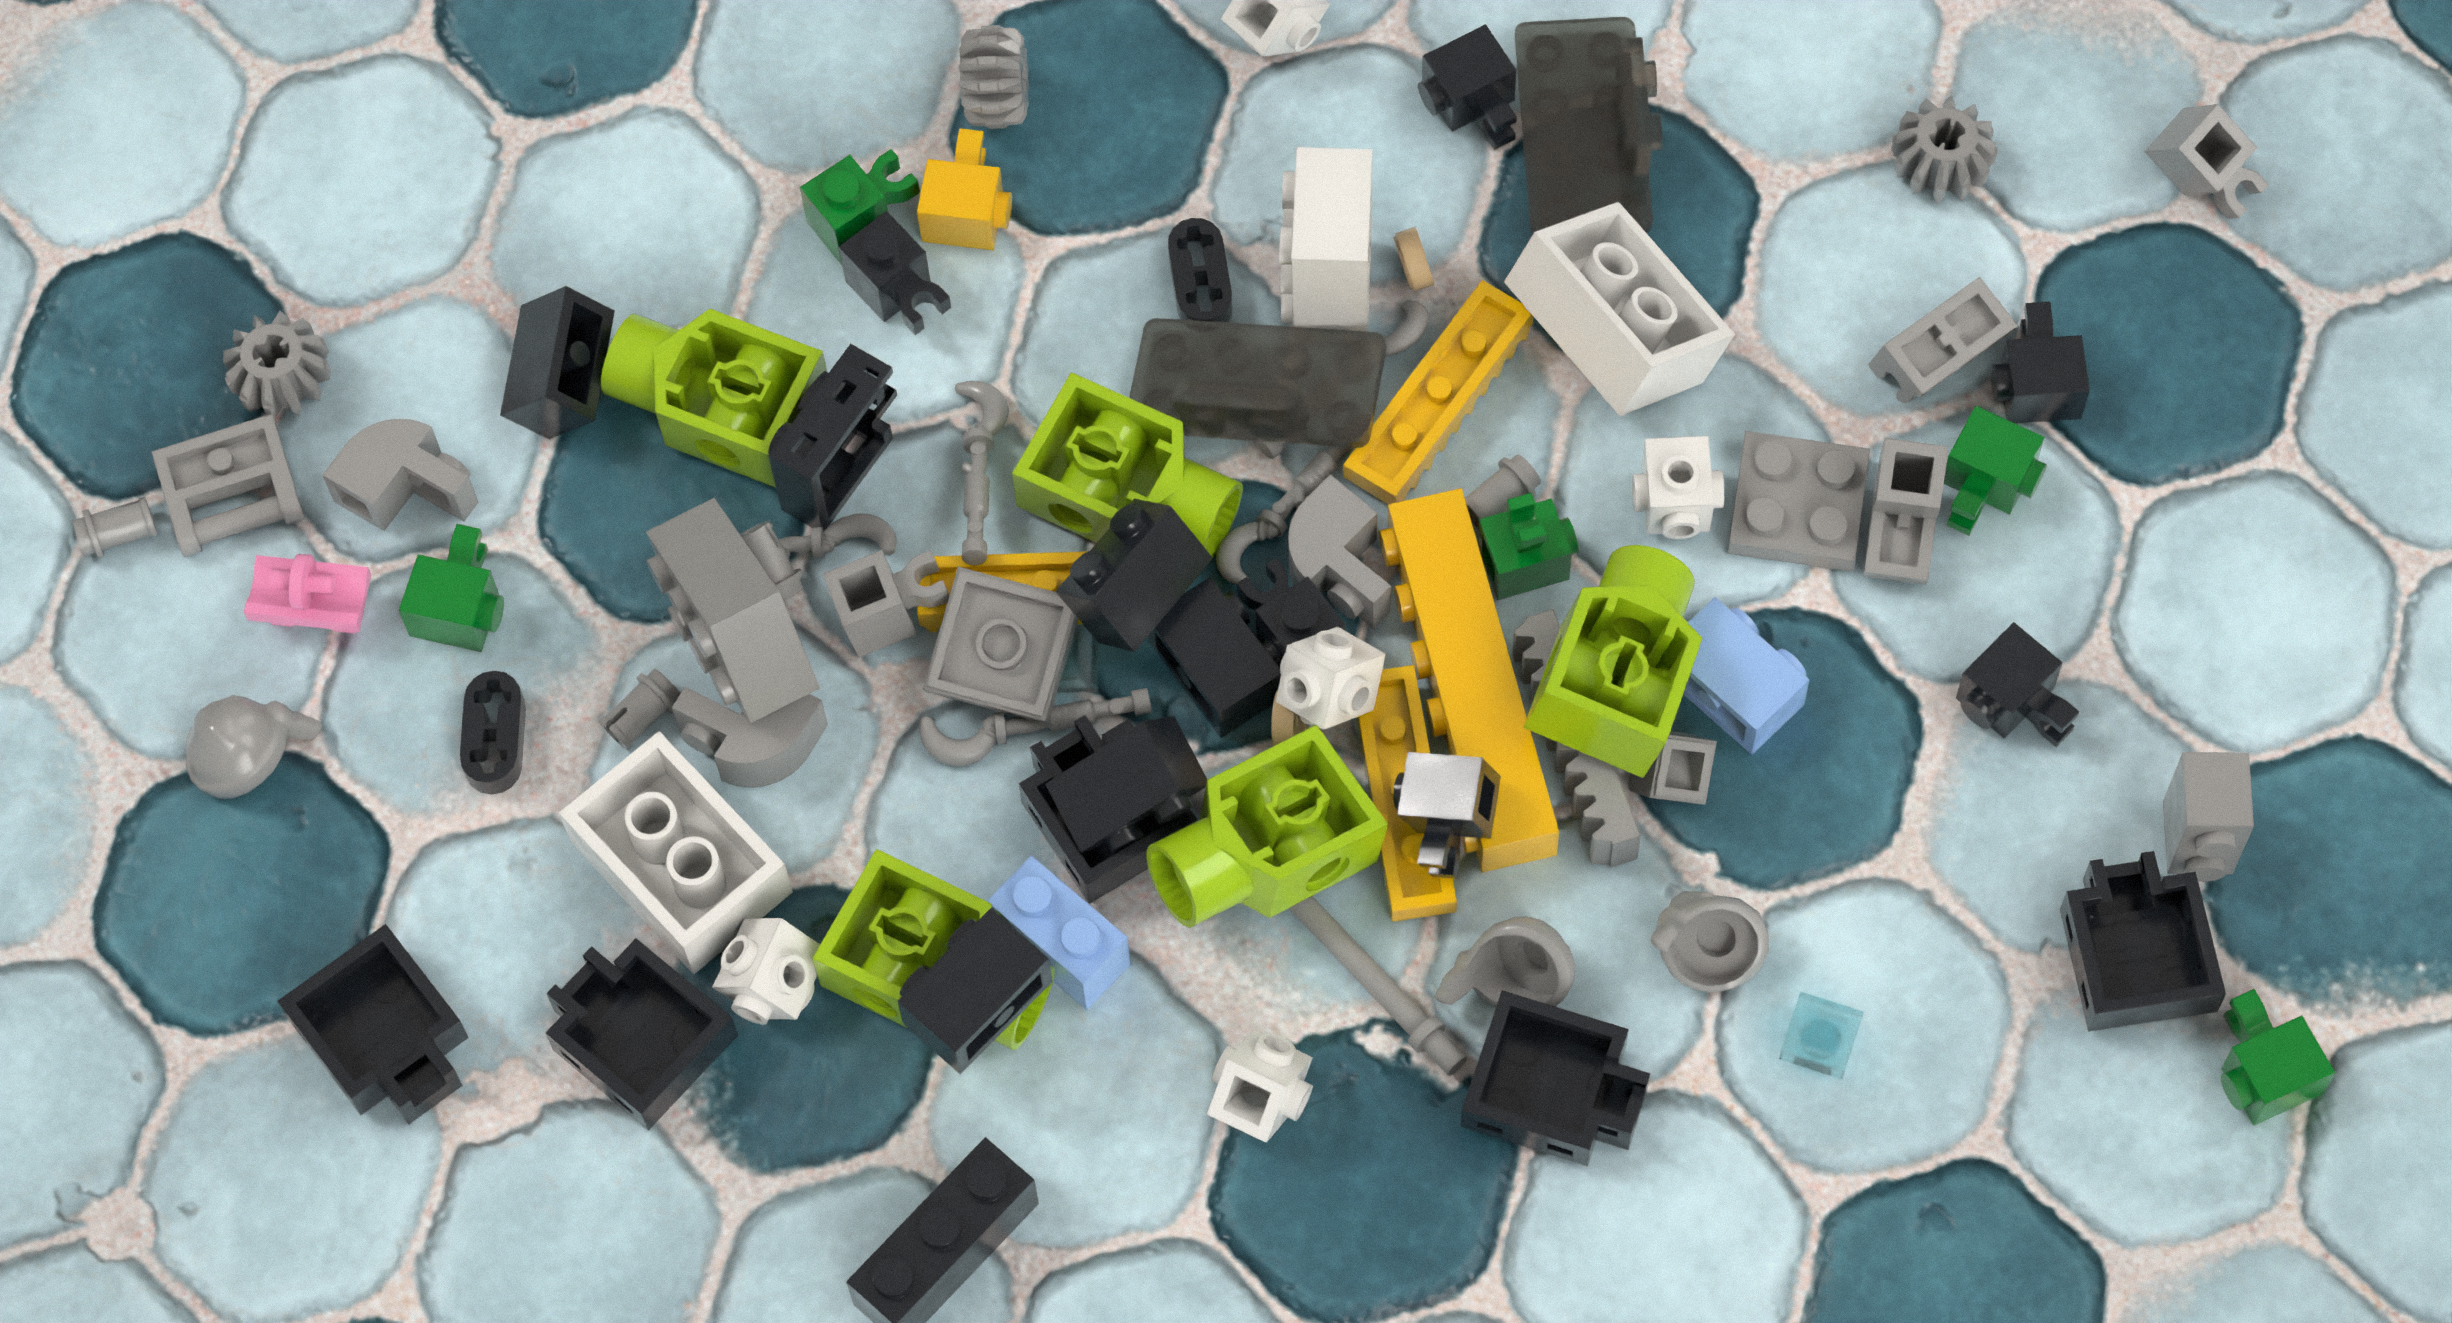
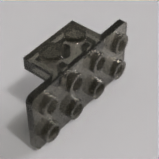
(1585, 118)
(1261, 380)

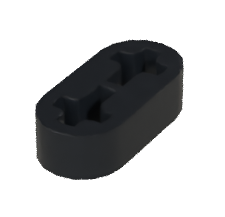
(1213, 272)
(478, 732)

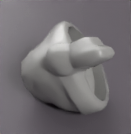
(241, 743)
(1711, 941)
(1514, 957)

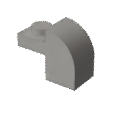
(389, 464)
(1905, 510)
(1325, 545)
(746, 751)

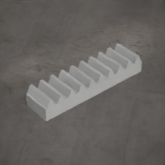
(1593, 783)

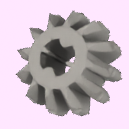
(994, 77)
(1944, 149)
(276, 365)

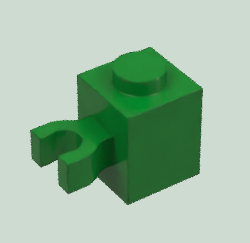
(848, 199)
(1991, 466)
(1526, 546)
(453, 597)
(2271, 1065)

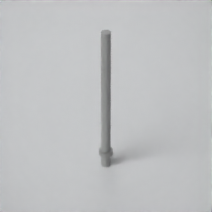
(1424, 1031)

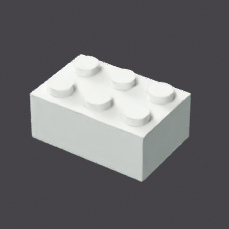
(1327, 239)
(1619, 308)
(676, 851)

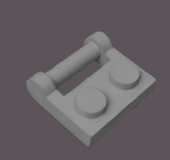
(222, 467)

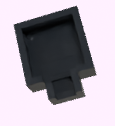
(812, 449)
(1094, 870)
(2140, 945)
(379, 1027)
(637, 1030)
(1554, 1081)

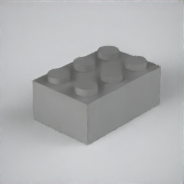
(729, 611)

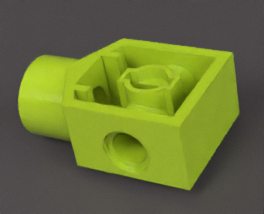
(713, 385)
(1104, 452)
(1620, 662)
(1269, 834)
(893, 927)

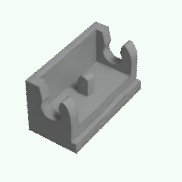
(1943, 340)

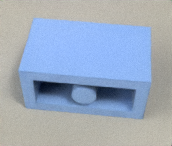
(1742, 678)
(1066, 929)

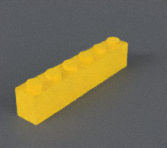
(1468, 669)

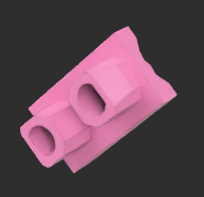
(308, 593)

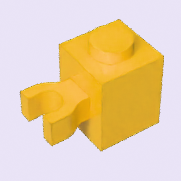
(963, 199)

